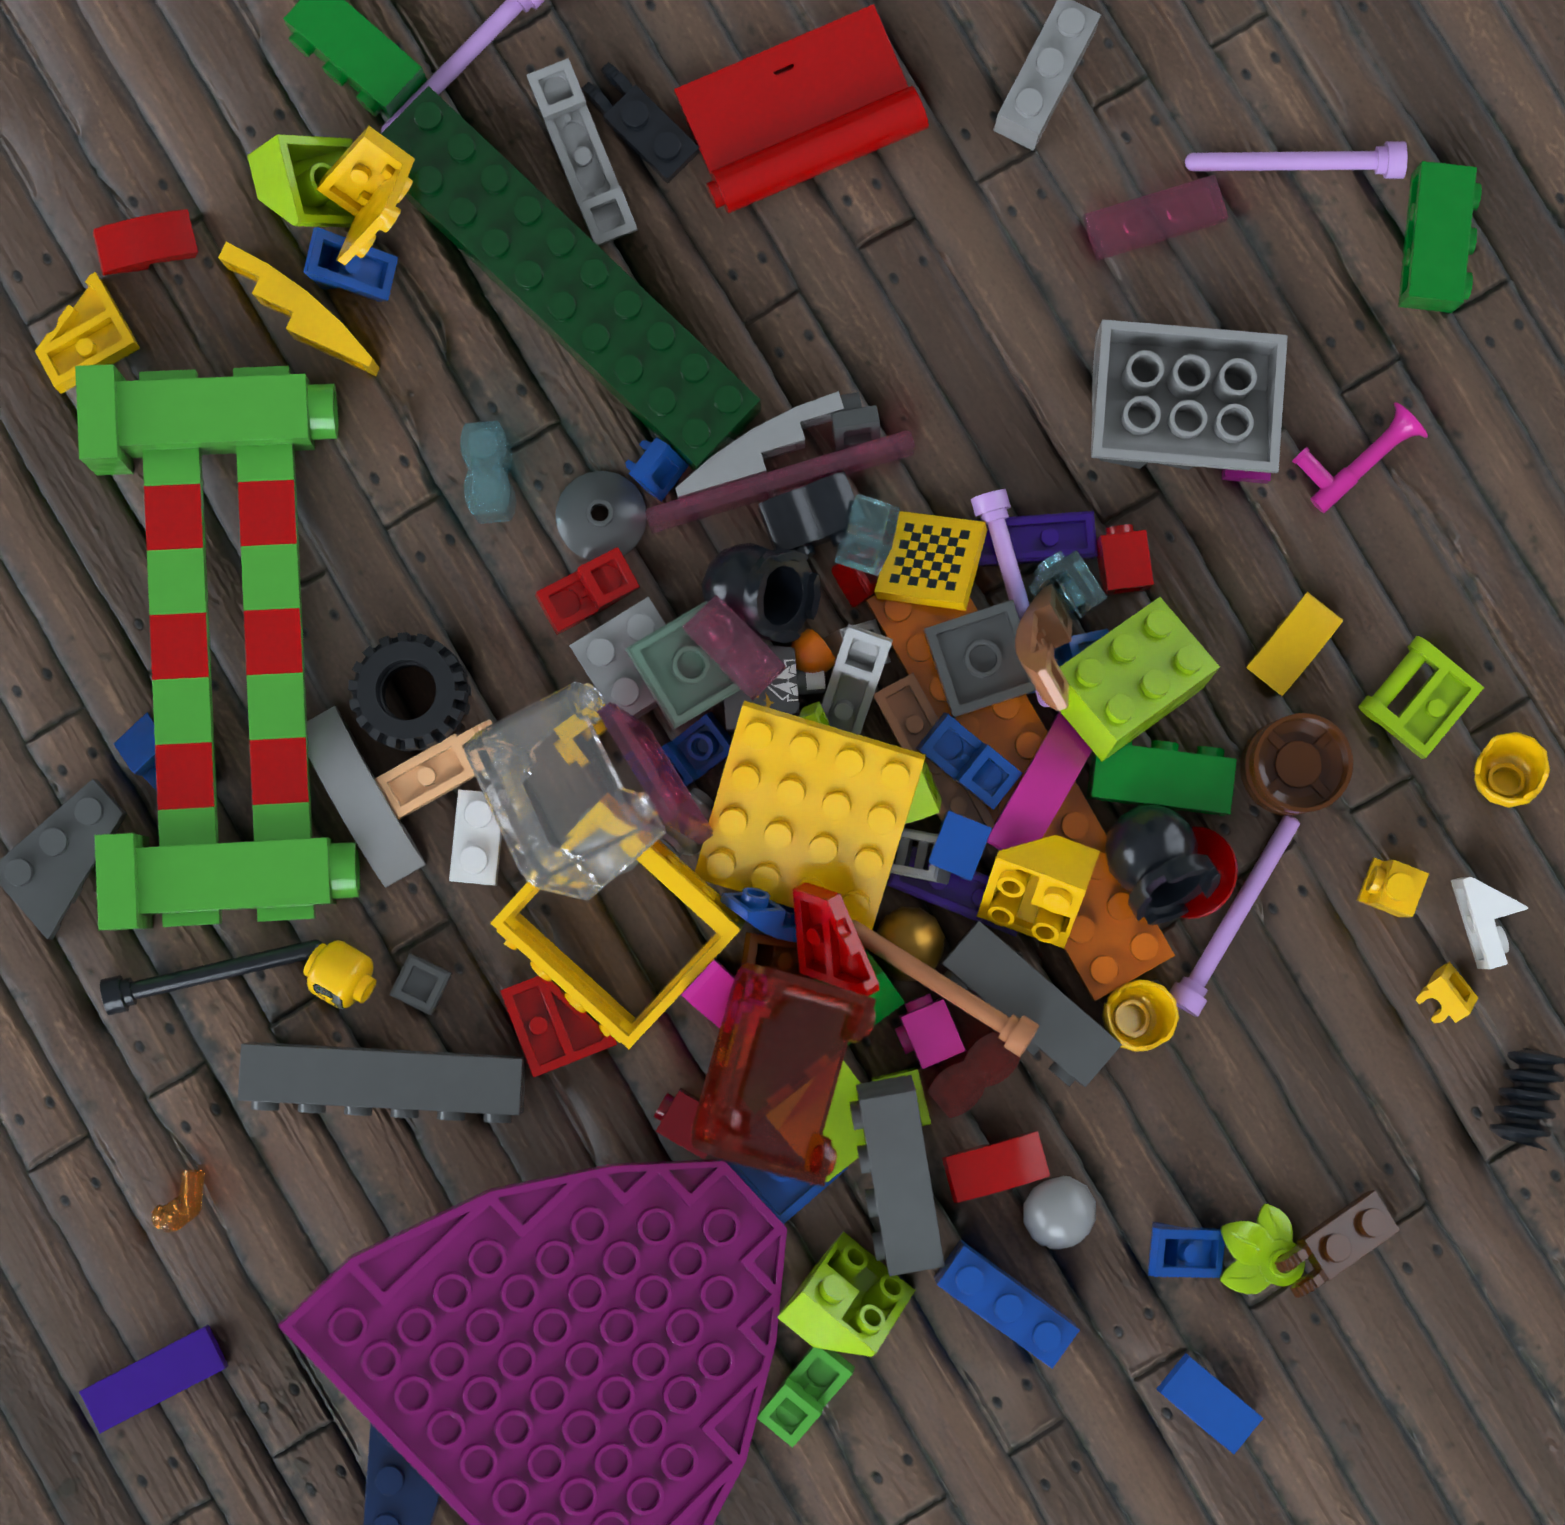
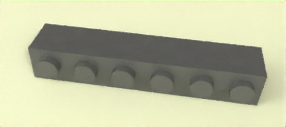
(382, 1079)

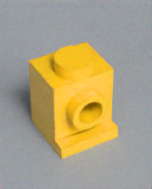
(1393, 887)

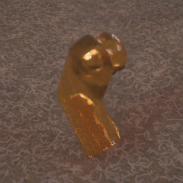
(185, 1206)

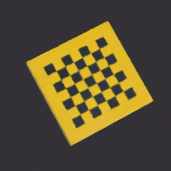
(932, 561)

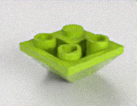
(847, 1301)

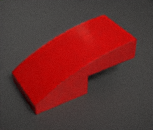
(145, 240)
(587, 590)
(995, 1167)

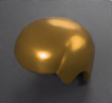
(916, 934)

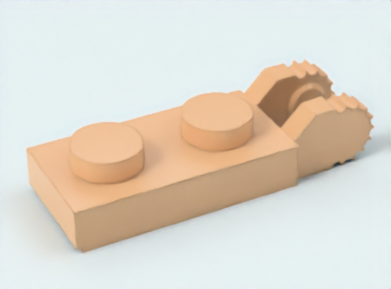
(428, 774)

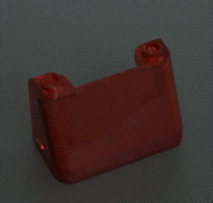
(778, 1072)

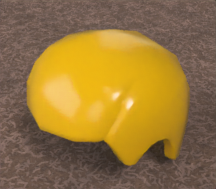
(1511, 769)
(1140, 1015)

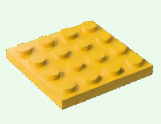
(808, 809)

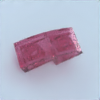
(734, 647)

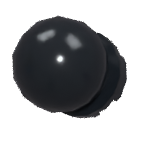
(765, 588)
(1158, 862)

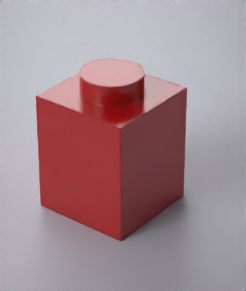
(1124, 560)

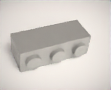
(1046, 72)

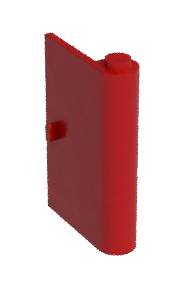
(800, 109)

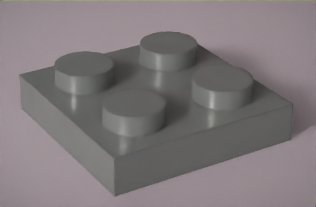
(979, 659)

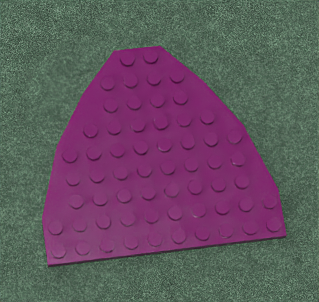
(565, 1343)

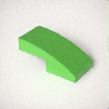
(805, 1394)

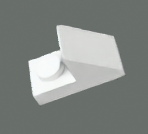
(1479, 907)

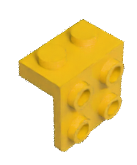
(368, 185)

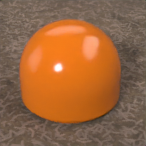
(812, 653)

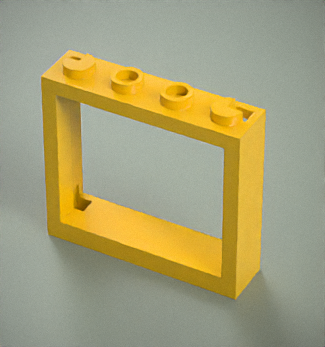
(581, 989)

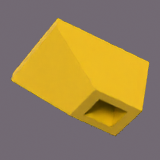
(1039, 887)

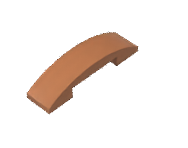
(1038, 634)

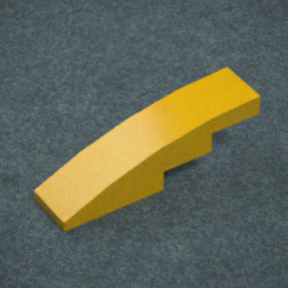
(308, 317)

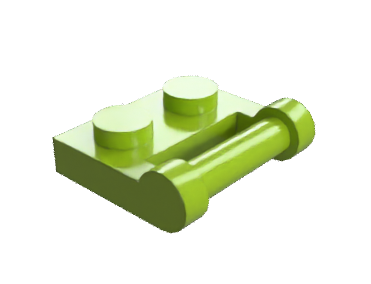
(1432, 708)

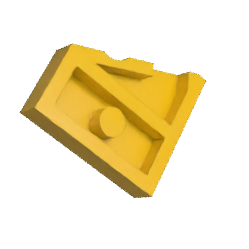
(86, 335)

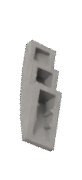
(773, 438)

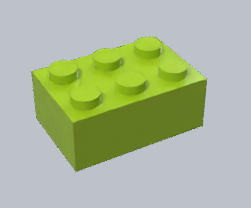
(1134, 678)

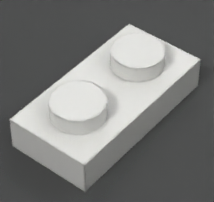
(475, 841)

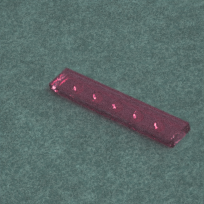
(779, 481)

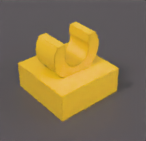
(1451, 992)

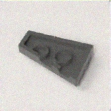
(55, 859)

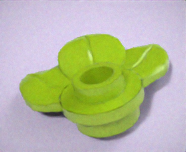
(1257, 1249)

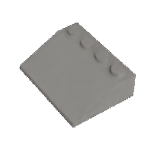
(1188, 396)

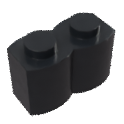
(809, 514)

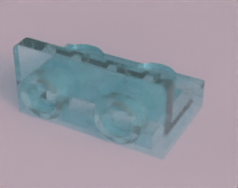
(1077, 585)

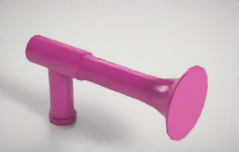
(1334, 488)

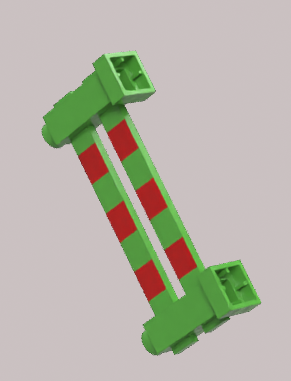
(171, 424)

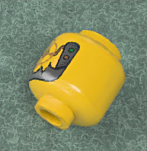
(340, 974)

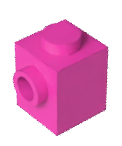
(929, 1031)

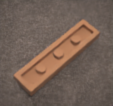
(910, 719)

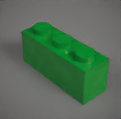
(355, 53)
(1439, 237)
(1165, 778)

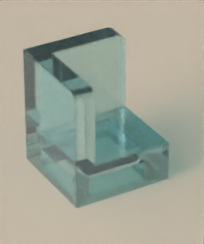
(868, 535)

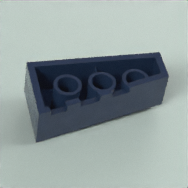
(395, 1488)

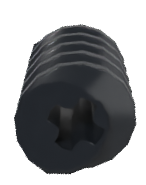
(1528, 1097)

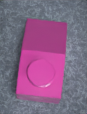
(711, 991)

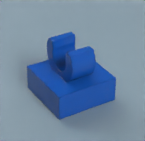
(657, 468)

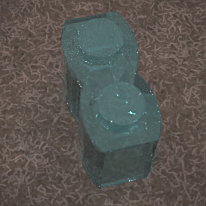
(487, 483)

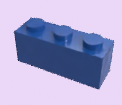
(1006, 1304)

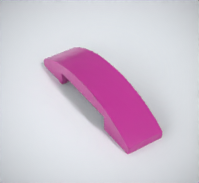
(1041, 787)

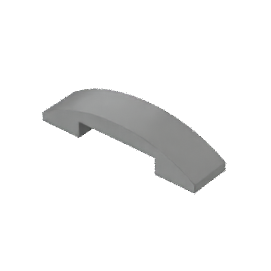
(581, 152)
(855, 678)
(360, 799)

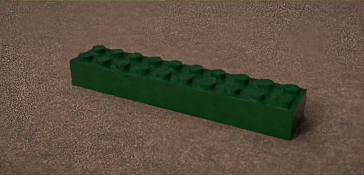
(569, 284)

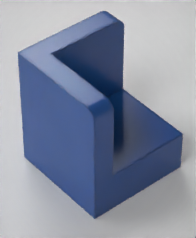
(959, 845)

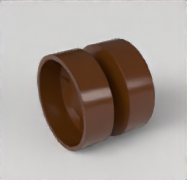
(1296, 764)

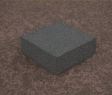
(421, 984)

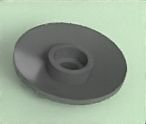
(620, 529)

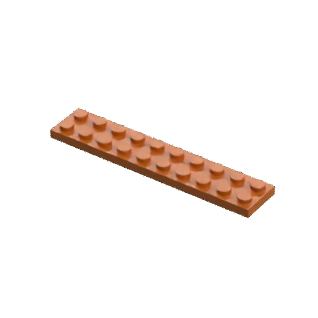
(1106, 938)

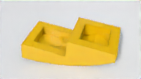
(1294, 643)

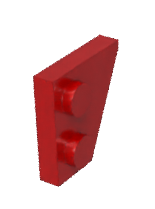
(829, 942)
(550, 1027)

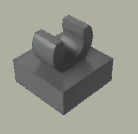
(855, 423)

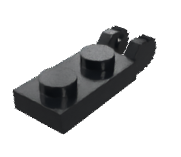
(643, 125)

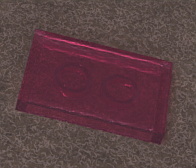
(656, 773)

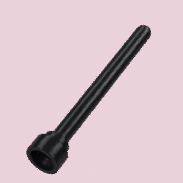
(121, 993)

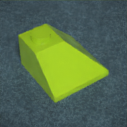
(287, 176)

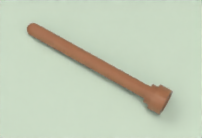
(1013, 1030)

